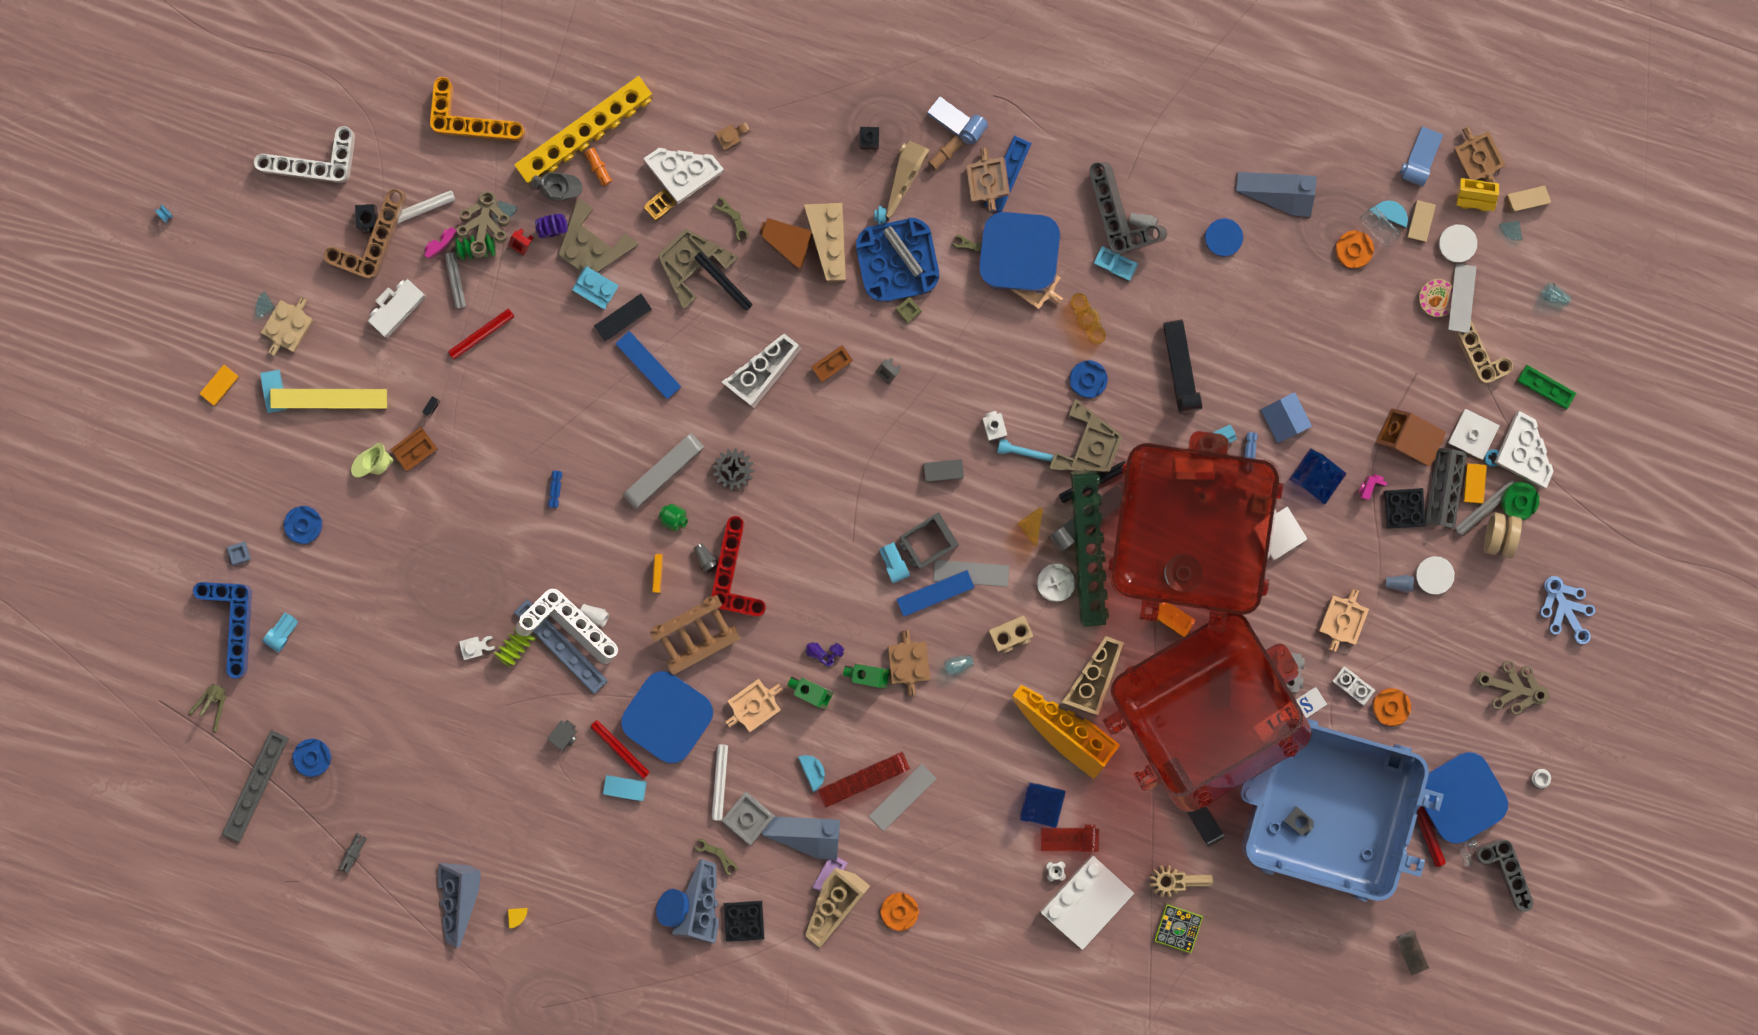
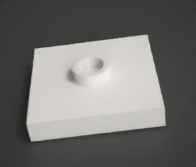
(1473, 434)

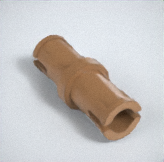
(945, 152)

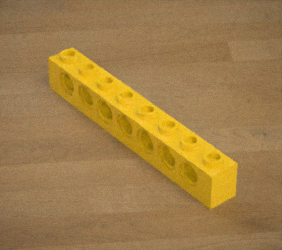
(588, 120)

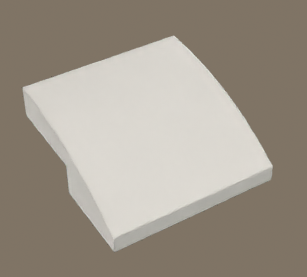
(1286, 534)

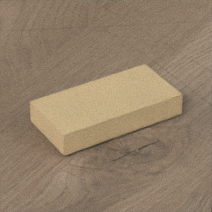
(1421, 221)

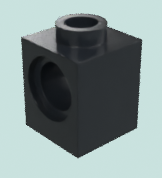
(869, 137)
(360, 211)

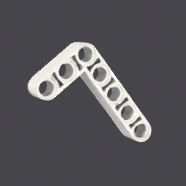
(311, 165)
(569, 624)

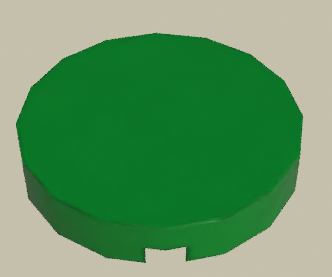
(1520, 500)

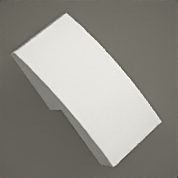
(1354, 686)

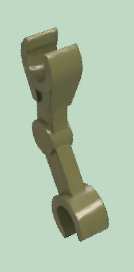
(735, 215)
(968, 244)
(719, 852)

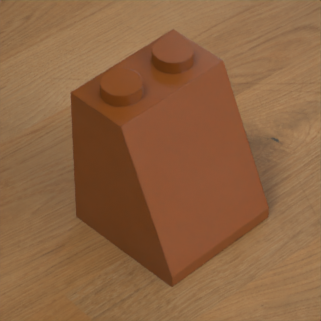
(787, 241)
(1411, 436)

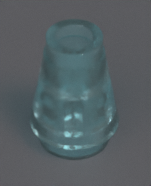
(1555, 294)
(956, 665)

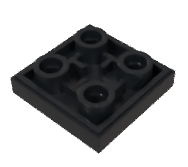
(1404, 508)
(744, 921)

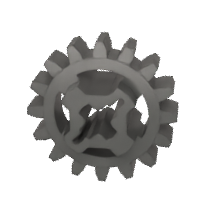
(725, 468)

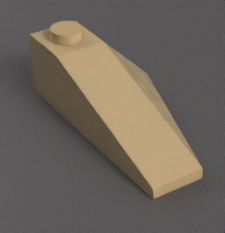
(909, 165)
(835, 901)

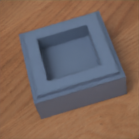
(239, 553)

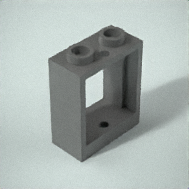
(944, 529)

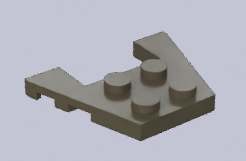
(585, 249)
(680, 261)
(1096, 448)

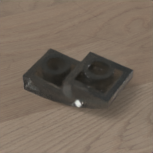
(1412, 952)

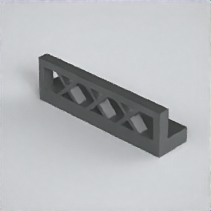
(1443, 487)

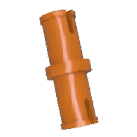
(598, 167)

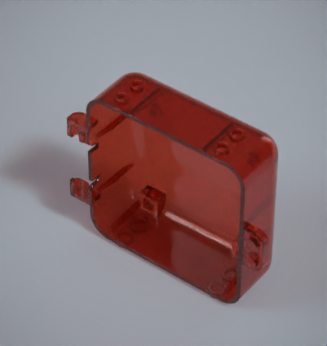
(1201, 517)
(1210, 712)

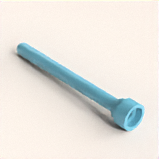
(1006, 447)

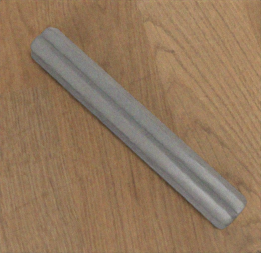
(1482, 511)

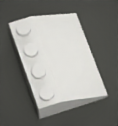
(1086, 902)

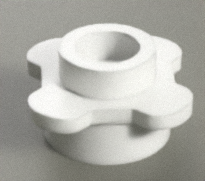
(1057, 866)

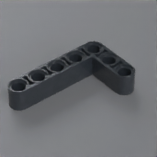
(1186, 396)

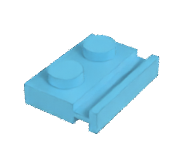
(594, 287)

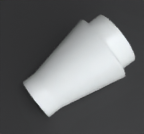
(596, 615)

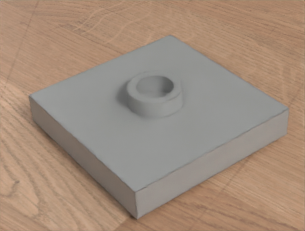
(748, 818)

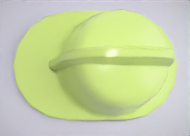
(372, 461)

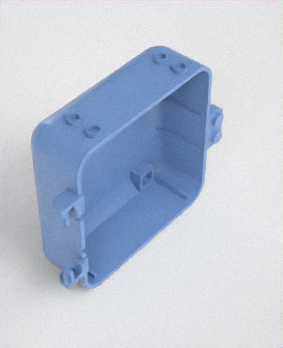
(1361, 811)

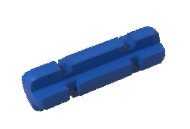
(555, 487)

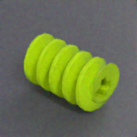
(513, 648)

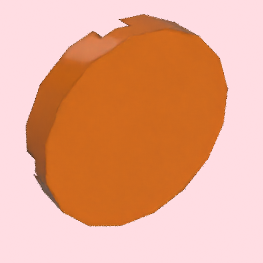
(1354, 249)
(1391, 707)
(899, 911)

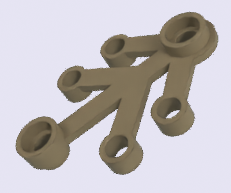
(483, 222)
(1516, 688)

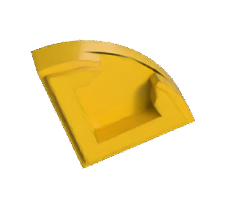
(516, 916)

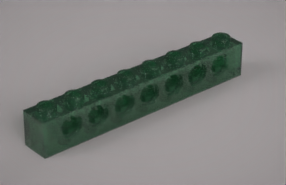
(1079, 481)

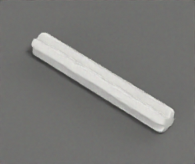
(424, 206)
(719, 786)

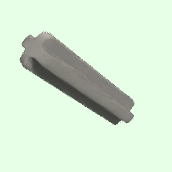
(903, 252)
(455, 280)

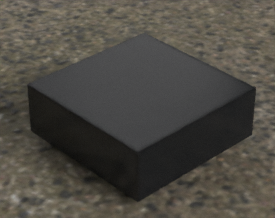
(431, 406)

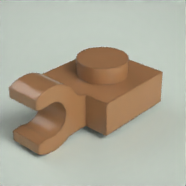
(730, 137)

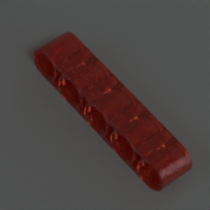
(863, 779)

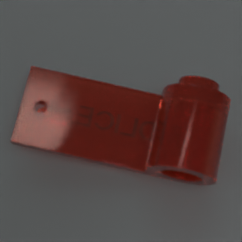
(1070, 839)

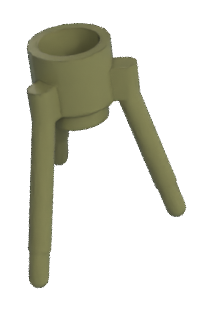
(214, 694)

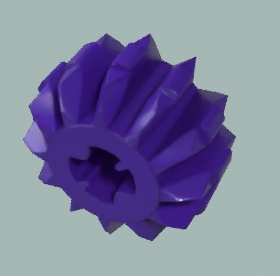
(551, 226)

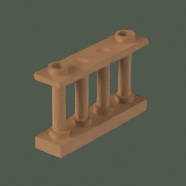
(695, 652)

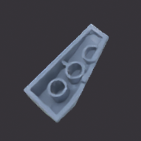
(1281, 191)
(806, 835)
(459, 892)
(701, 919)

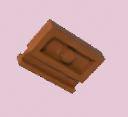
(414, 449)

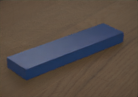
(1014, 160)
(648, 365)
(935, 593)

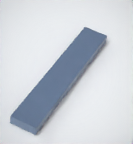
(565, 651)

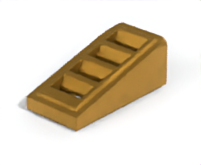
(648, 206)

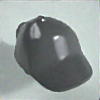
(557, 186)

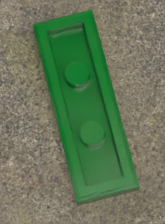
(1546, 387)

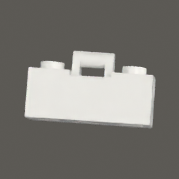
(402, 304)

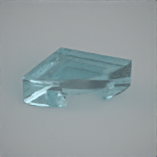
(506, 208)
(1511, 230)
(264, 305)

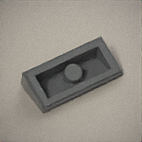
(943, 470)

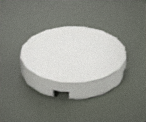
(1457, 243)
(1435, 575)
(1056, 582)

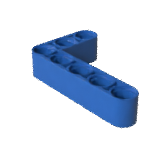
(234, 621)

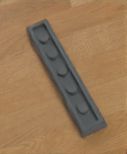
(255, 786)

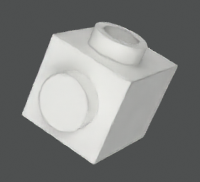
(994, 426)

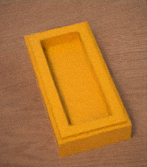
(219, 385)
(1475, 483)
(657, 574)

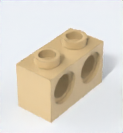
(1009, 629)

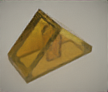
(1031, 526)

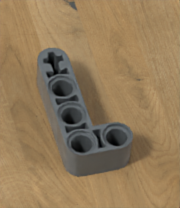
(1508, 876)

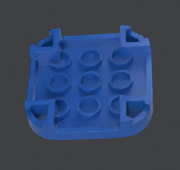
(1020, 252)
(885, 272)
(667, 717)
(1470, 798)

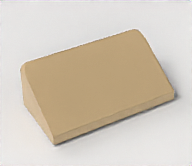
(1528, 199)

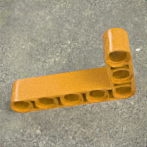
(468, 122)

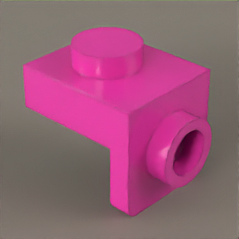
(1366, 488)

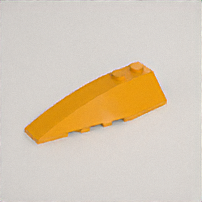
(1074, 738)

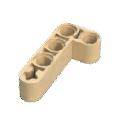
(1485, 363)

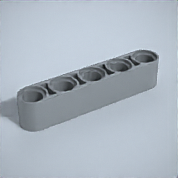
(663, 471)

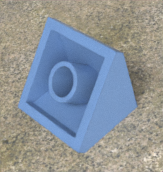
(1286, 417)

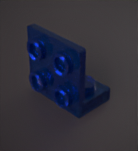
(1318, 475)
(1042, 804)

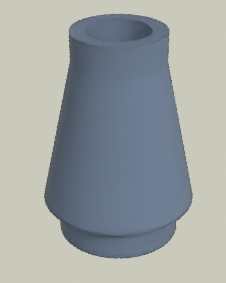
(1400, 583)

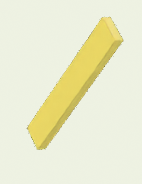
(328, 398)

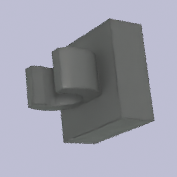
(887, 371)

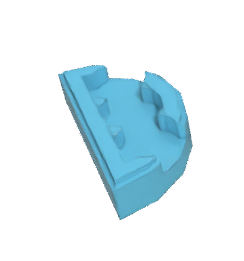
(1393, 212)
(814, 771)

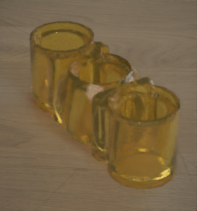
(1088, 328)

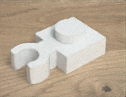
(473, 647)

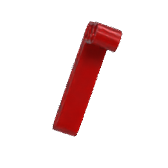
(729, 572)

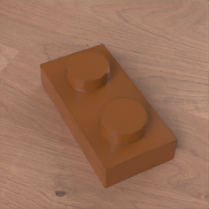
(832, 363)

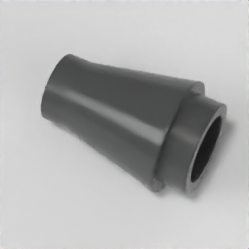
(705, 559)

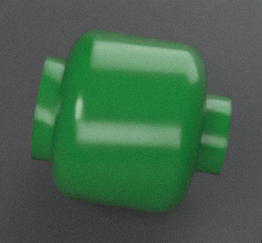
(673, 517)

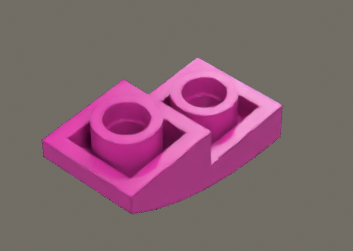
(435, 248)

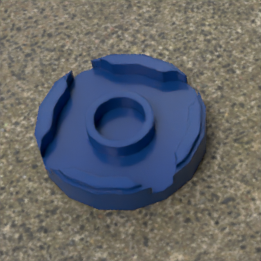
(1224, 237)
(1088, 379)
(303, 524)
(312, 757)
(672, 908)

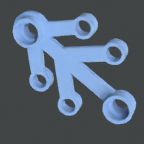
(1565, 607)

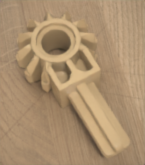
(1178, 881)

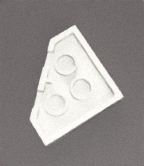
(682, 171)
(1525, 451)

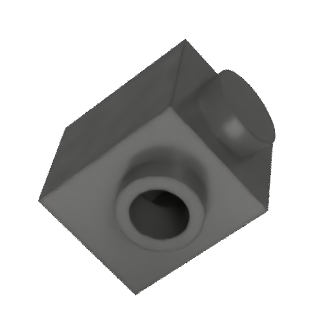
(563, 734)

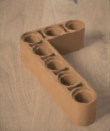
(375, 240)

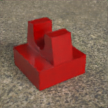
(519, 242)

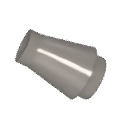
(1142, 220)

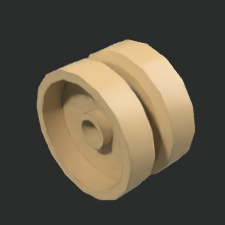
(1502, 535)

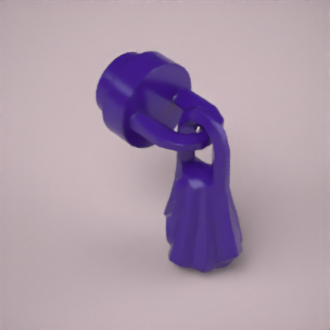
(815, 651)

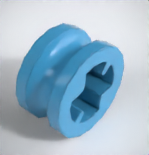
(164, 213)
(1487, 461)

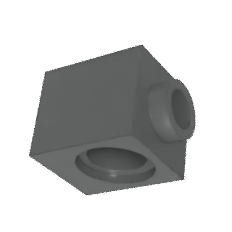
(1290, 820)

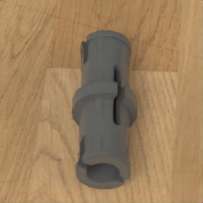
(352, 853)

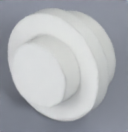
(1541, 778)

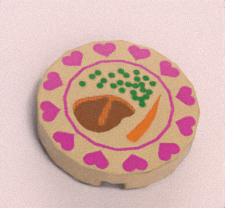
(1436, 298)

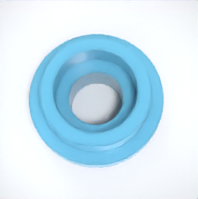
(880, 215)

